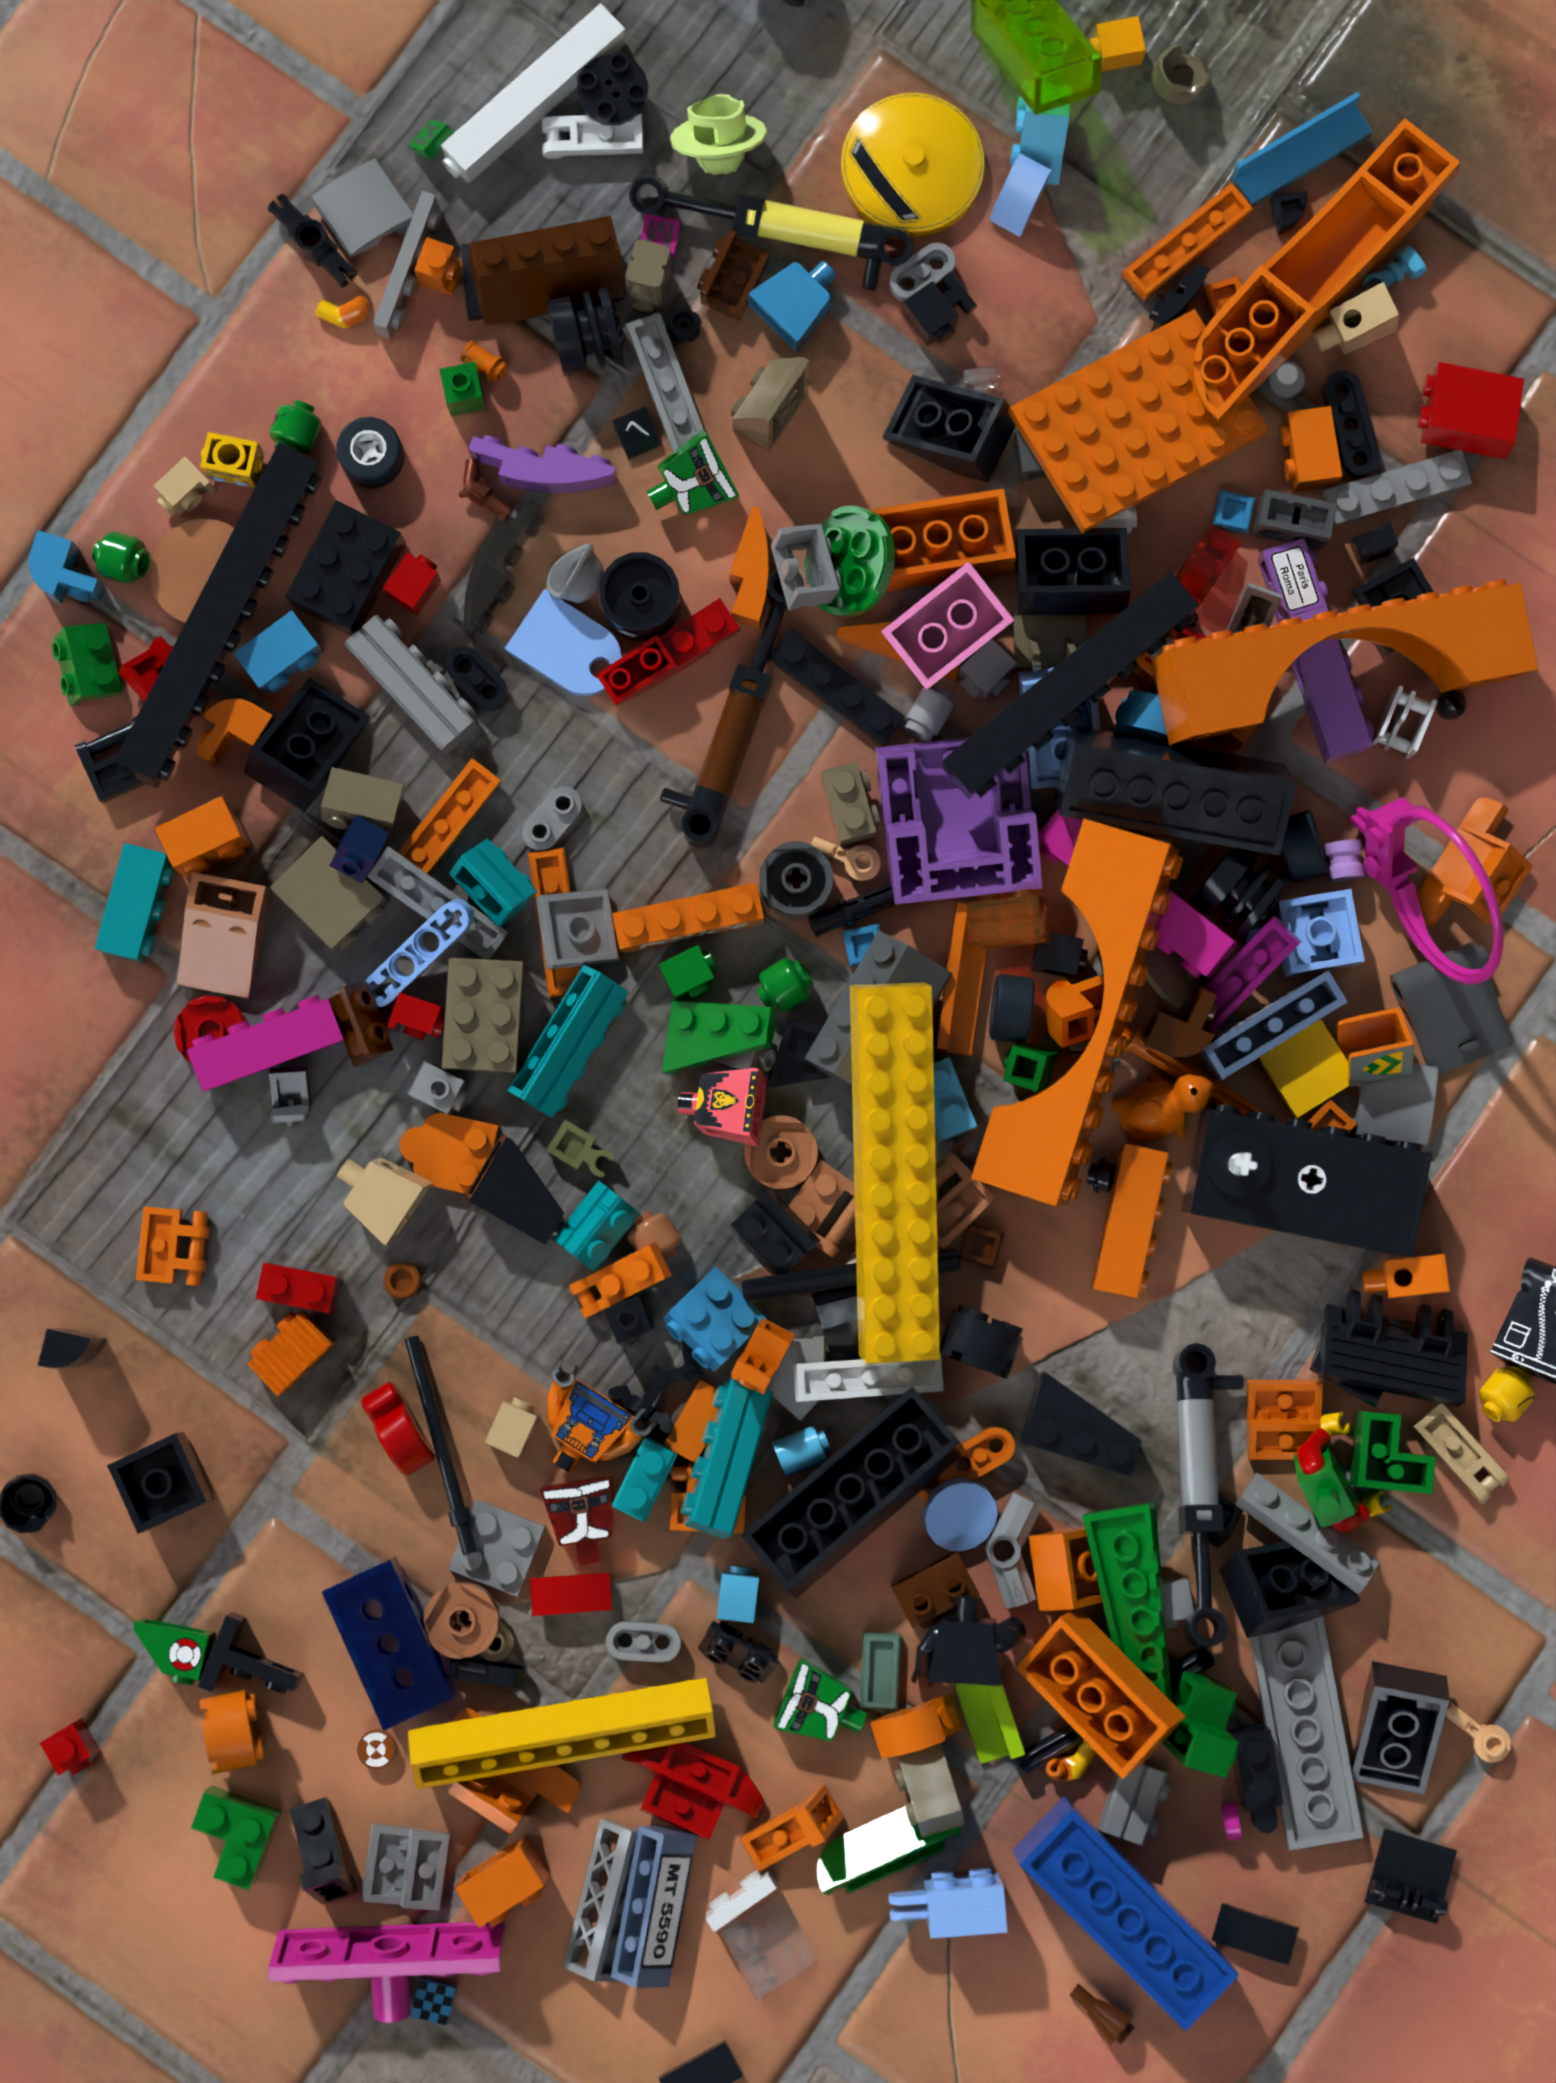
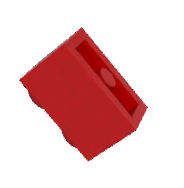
(298, 1288)

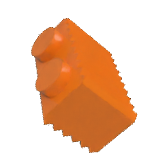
(289, 1352)

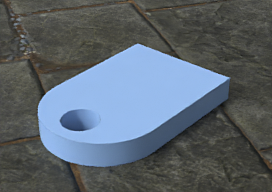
(563, 645)

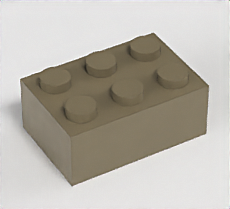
(484, 1016)

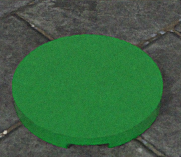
(862, 555)

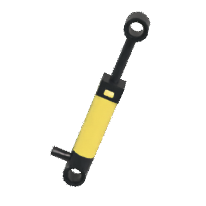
(789, 224)

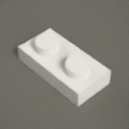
(726, 1907)

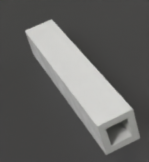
(531, 95)

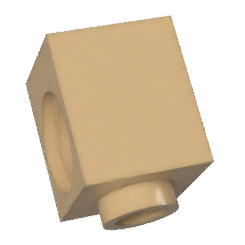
(512, 1427)

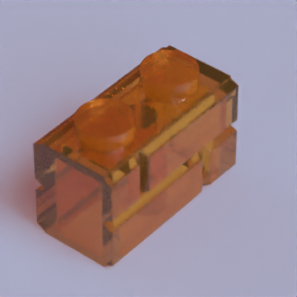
(1008, 921)

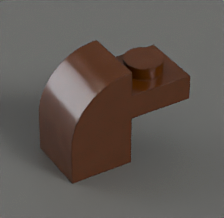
(1182, 1034)

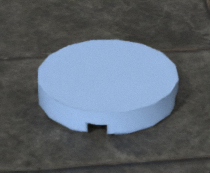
(959, 1514)

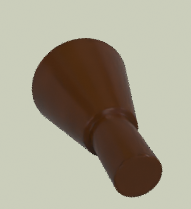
(1108, 2019)

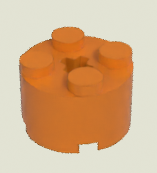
(230, 1731)

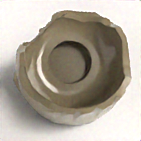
(1180, 76)

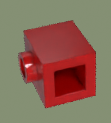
(413, 582)
(70, 1748)

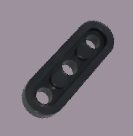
(1351, 409)

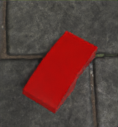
(570, 1594)

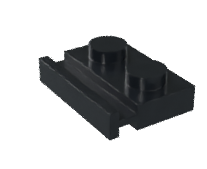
(775, 1232)

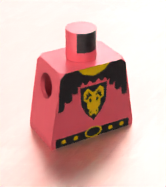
(728, 1105)

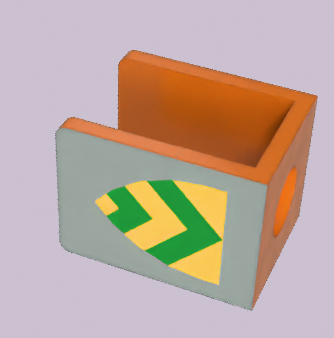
(1374, 1030)

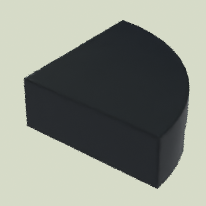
(1288, 210)

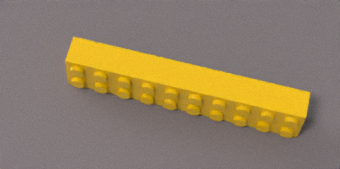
(894, 1172)

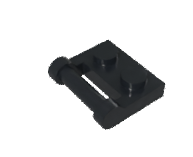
(104, 776)

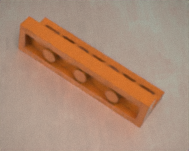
(962, 992)

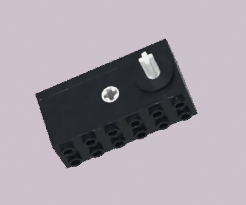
(1358, 1188)

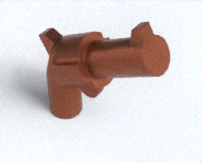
(481, 493)

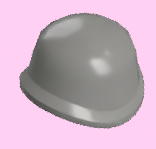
(576, 575)

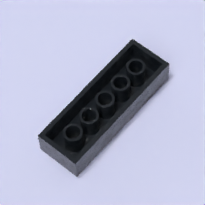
(853, 1493)

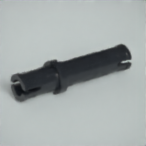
(851, 910)

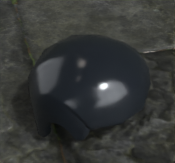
(27, 1503)

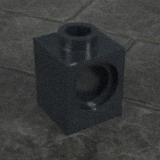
(1060, 956)
(628, 1319)

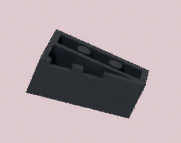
(1076, 1429)

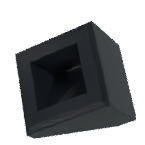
(1374, 544)

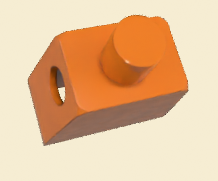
(1426, 1273)

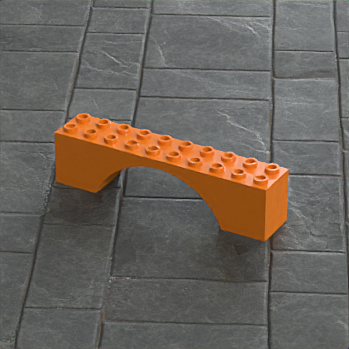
(1454, 637)
(1121, 891)

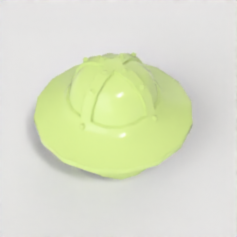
(718, 134)

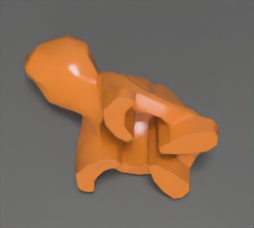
(1159, 1108)

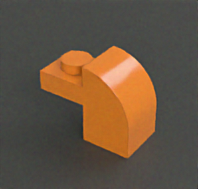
(231, 720)
(1073, 1009)
(762, 1356)
(916, 1727)

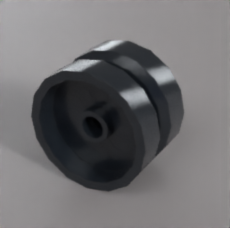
(622, 586)

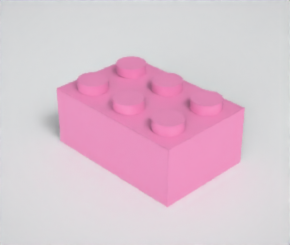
(947, 625)

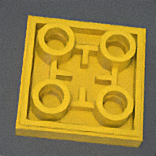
(1307, 1068)

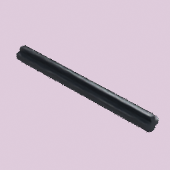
(823, 1279)
(1067, 1737)

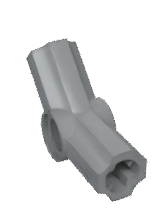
(1012, 1573)

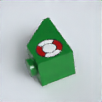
(176, 1648)

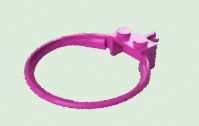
(1391, 866)

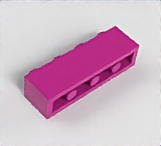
(264, 1045)

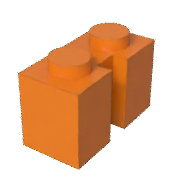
(1311, 448)

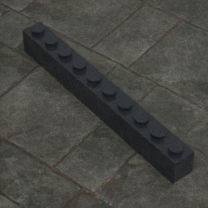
(217, 616)

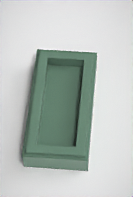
(880, 1671)

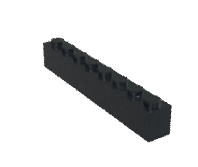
(1069, 686)

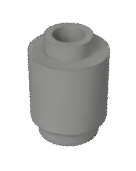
(929, 713)

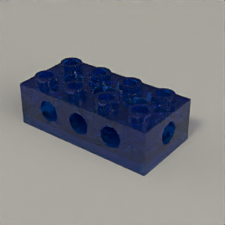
(373, 1663)

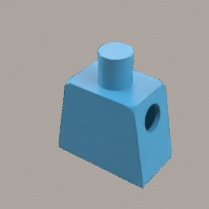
(794, 301)

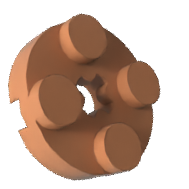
(795, 1168)
(440, 1624)

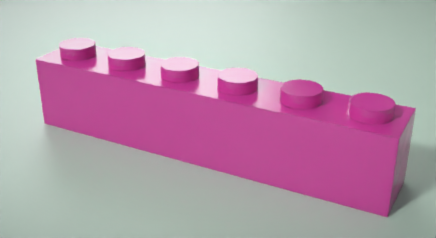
(1182, 927)

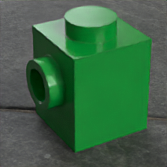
(689, 973)
(1029, 1066)

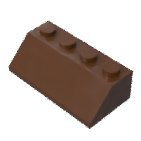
(526, 269)

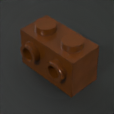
(933, 1590)

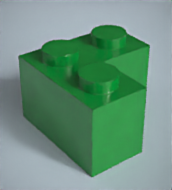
(1377, 1459)
(1201, 1737)
(244, 1826)

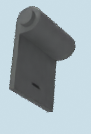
(1452, 1012)

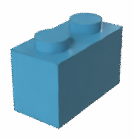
(279, 653)

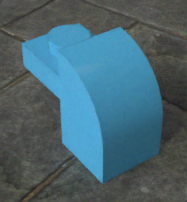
(52, 569)
(1141, 716)

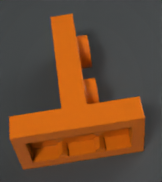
(795, 1828)

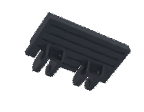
(1388, 1358)

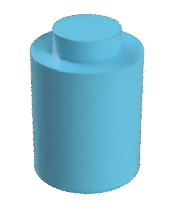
(801, 1450)

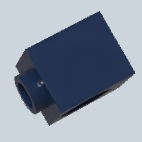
(358, 849)

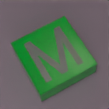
(429, 140)

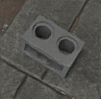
(1293, 518)

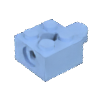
(1327, 932)
(955, 1903)

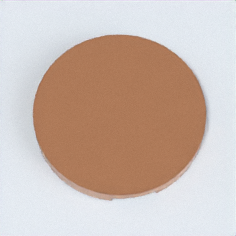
(184, 563)

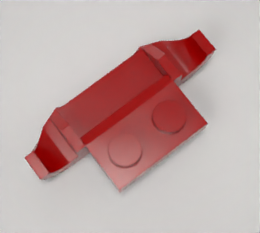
(694, 1787)

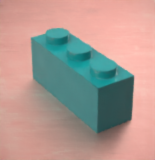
(135, 904)

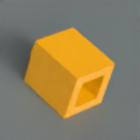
(1119, 43)

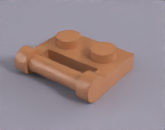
(818, 1198)
(960, 1205)

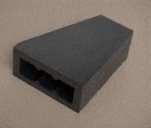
(515, 1193)

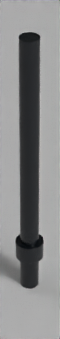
(459, 1515)

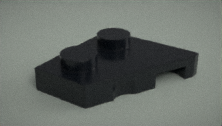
(790, 1061)

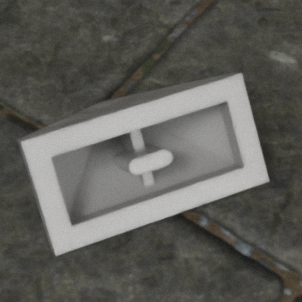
(1253, 607)

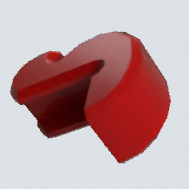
(397, 1429)

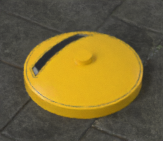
(912, 163)

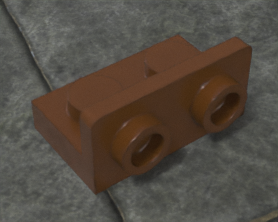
(360, 1023)

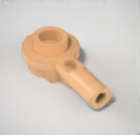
(860, 862)
(1489, 1740)

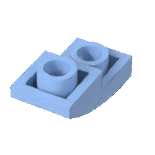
(1020, 194)

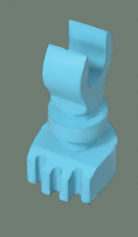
(1407, 262)

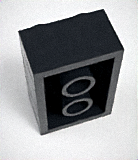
(345, 568)
(1072, 571)

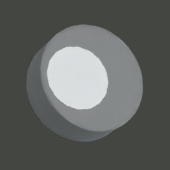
(1286, 381)

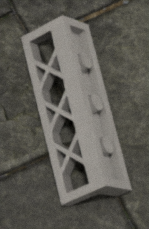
(609, 1903)

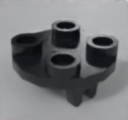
(627, 81)

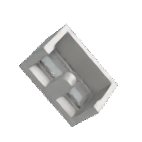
(805, 566)

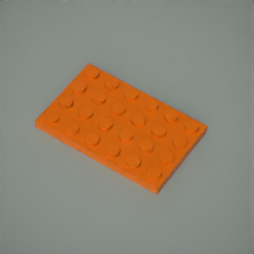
(1130, 425)

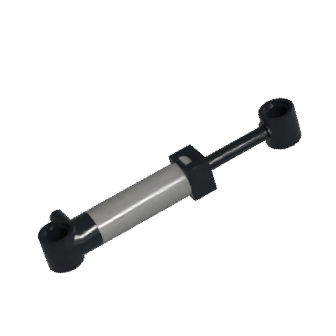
(1198, 1477)

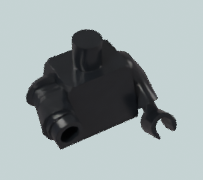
(967, 1647)

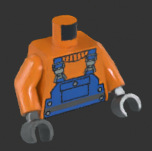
(589, 1422)

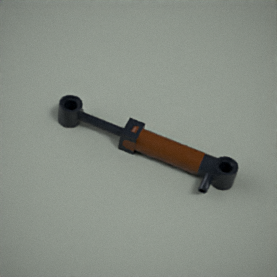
(733, 733)

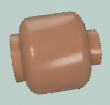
(655, 1229)

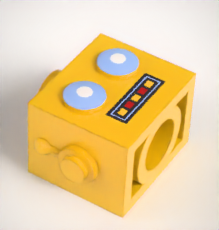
(223, 450)

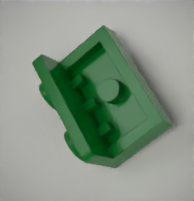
(86, 663)

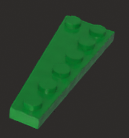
(1130, 1585)

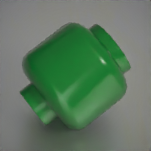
(296, 426)
(121, 557)
(784, 985)

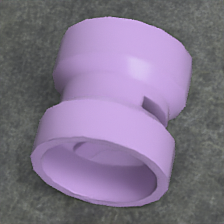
(1344, 860)

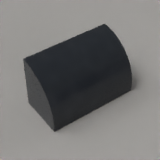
(68, 1348)

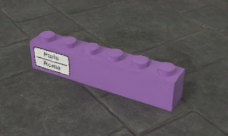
(1323, 668)

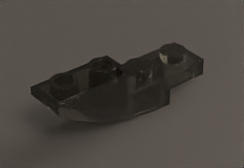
(489, 578)

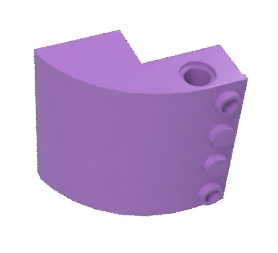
(948, 843)

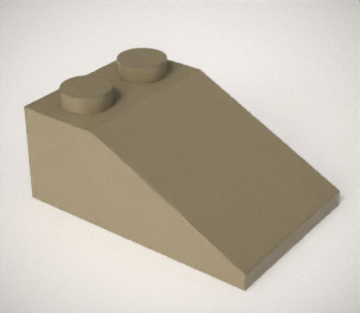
(772, 401)

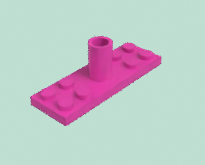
(387, 1956)

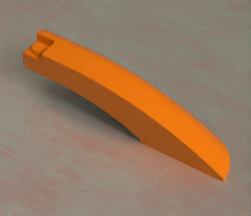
(1319, 267)

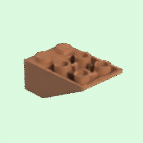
(222, 934)

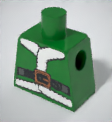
(693, 477)
(817, 1704)

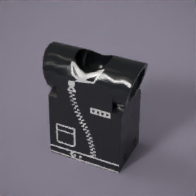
(1530, 1326)

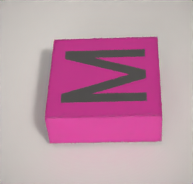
(662, 231)

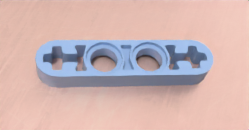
(418, 953)

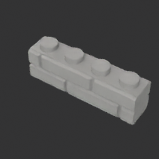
(410, 684)

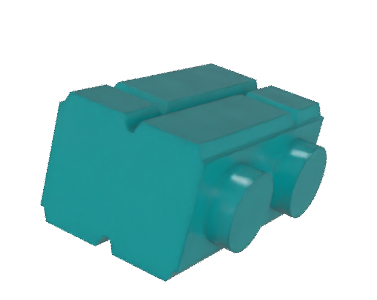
(493, 882)
(596, 1226)
(644, 1479)

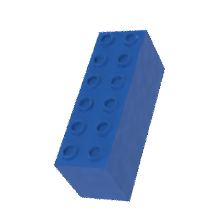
(1125, 1913)

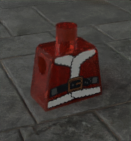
(581, 1514)

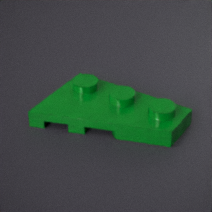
(714, 1031)

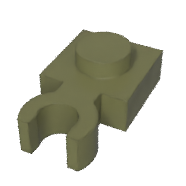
(575, 1147)

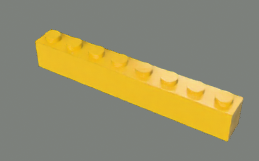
(561, 1733)

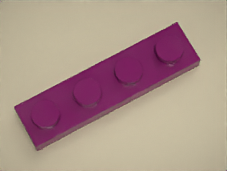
(1250, 969)

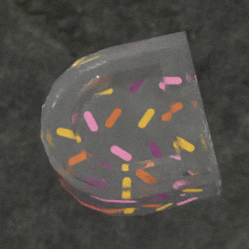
(980, 378)

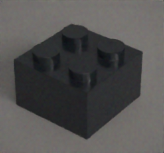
(160, 1482)

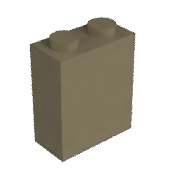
(327, 899)

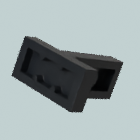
(243, 1662)
(321, 1852)

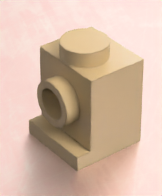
(182, 488)

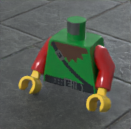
(1327, 1484)

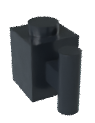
(933, 312)

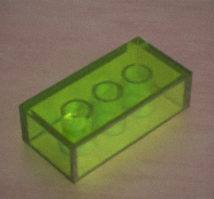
(1038, 51)

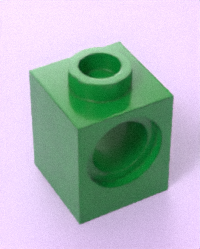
(462, 388)

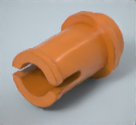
(491, 366)

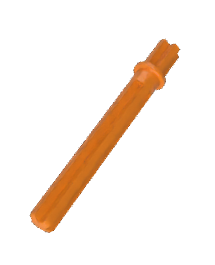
(1177, 1067)

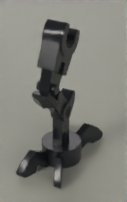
(634, 1403)

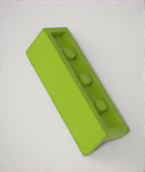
(989, 1720)

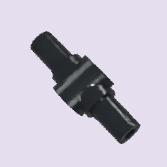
(321, 254)

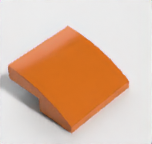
(1281, 1416)

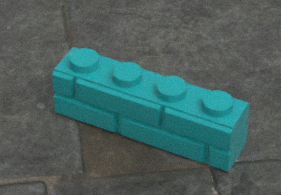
(569, 1041)
(727, 1459)

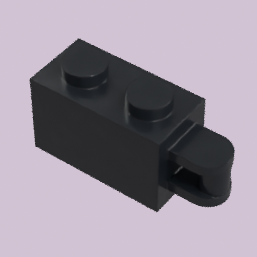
(1257, 1775)

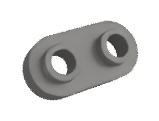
(919, 272)
(553, 819)
(643, 1641)

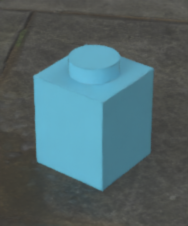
(738, 1594)

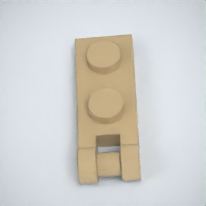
(1460, 1451)

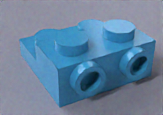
(713, 1319)

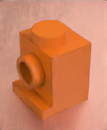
(438, 267)

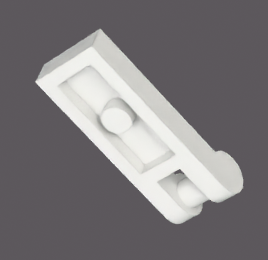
(590, 137)

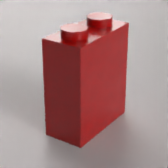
(1470, 410)

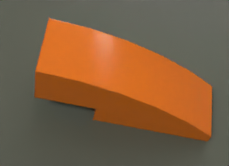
(751, 572)

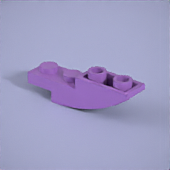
(556, 472)

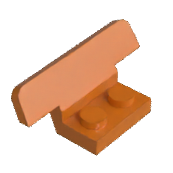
(1454, 877)
(507, 1796)

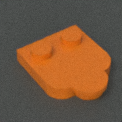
(449, 1150)

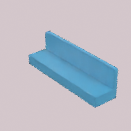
(1301, 151)

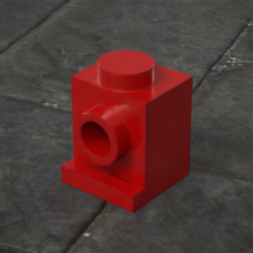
(417, 1017)

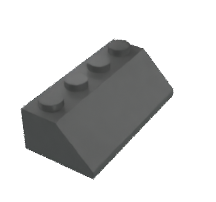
(883, 963)

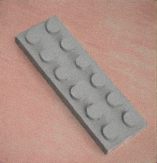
(1307, 1735)

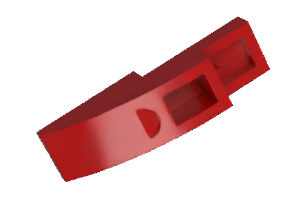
(668, 653)

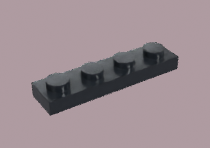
(836, 687)

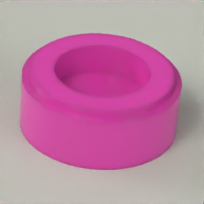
(1231, 1821)

